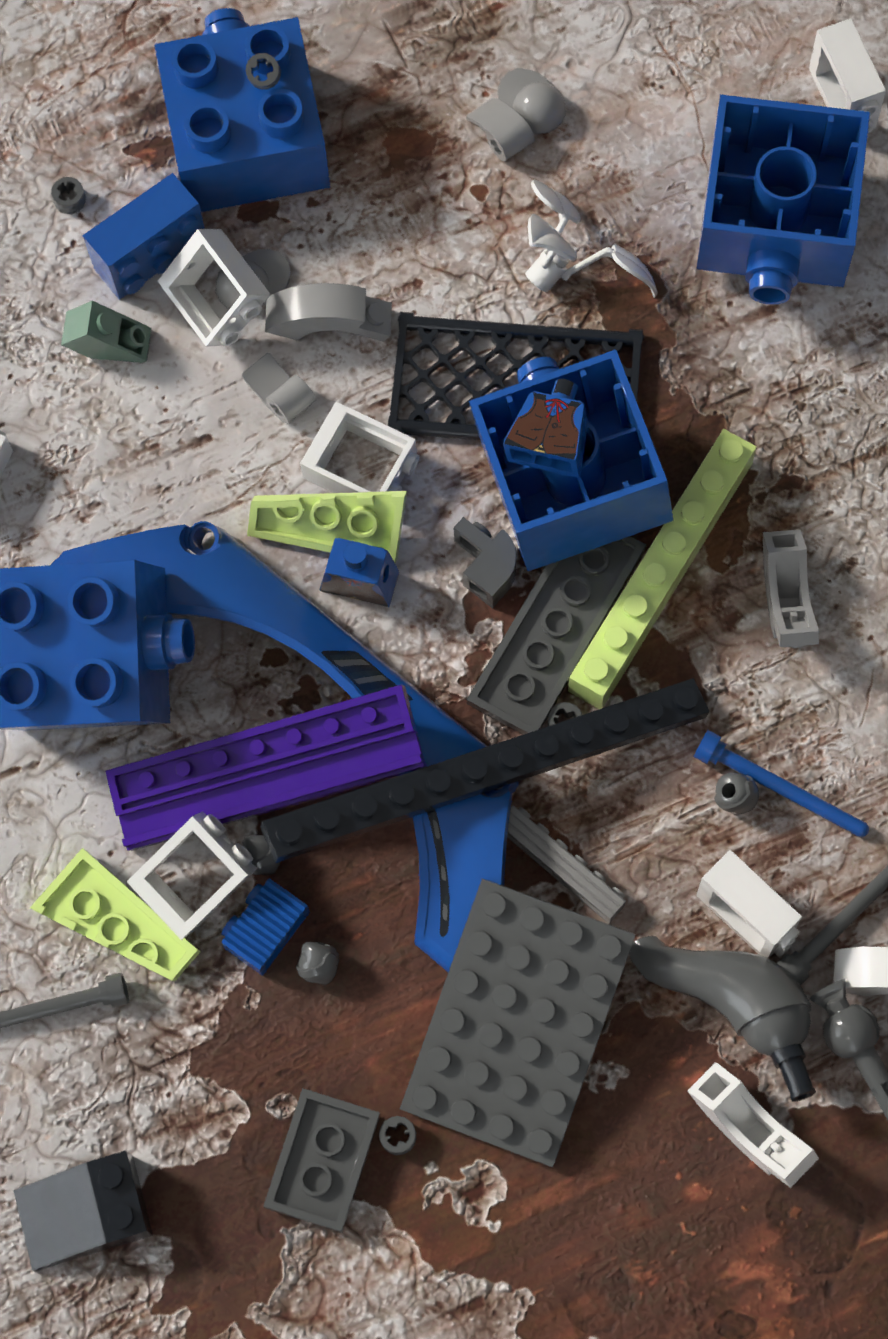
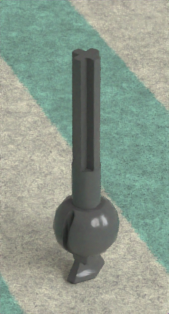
(852, 1034)

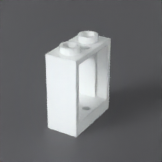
(846, 71)
(189, 266)
(331, 433)
(161, 896)
(749, 906)

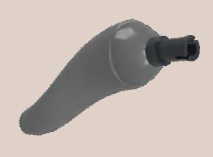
(745, 988)

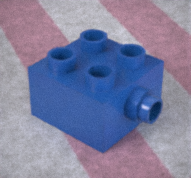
(227, 134)
(783, 194)
(620, 476)
(87, 646)

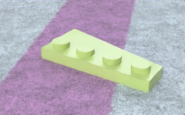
(320, 518)
(110, 913)

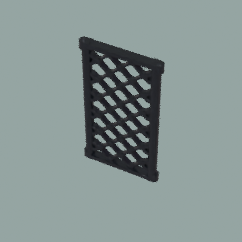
(408, 321)

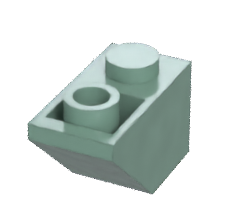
(105, 334)

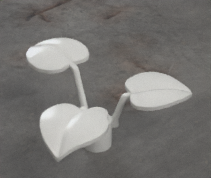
(557, 252)

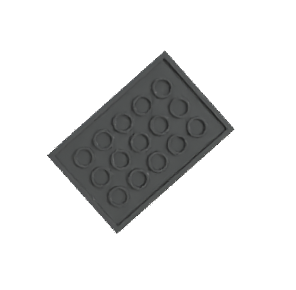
(517, 1022)

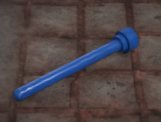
(714, 750)

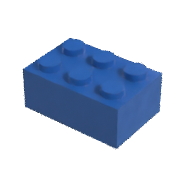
(143, 236)

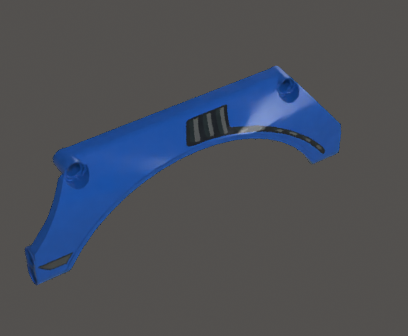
(233, 585)

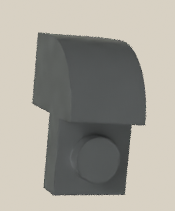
(495, 562)

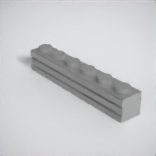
(563, 866)

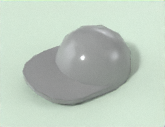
(533, 99)
(269, 267)

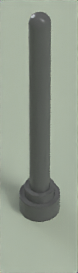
(799, 963)
(110, 991)

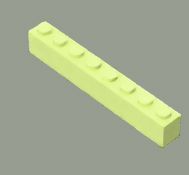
(661, 569)

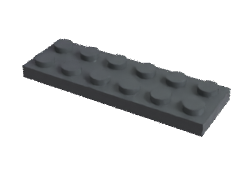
(553, 634)

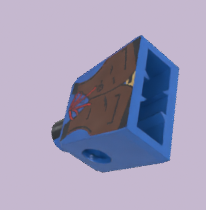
(550, 431)
(358, 572)

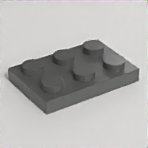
(322, 1160)

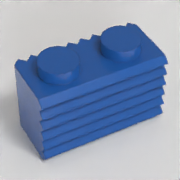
(264, 926)

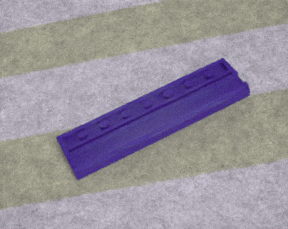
(267, 767)

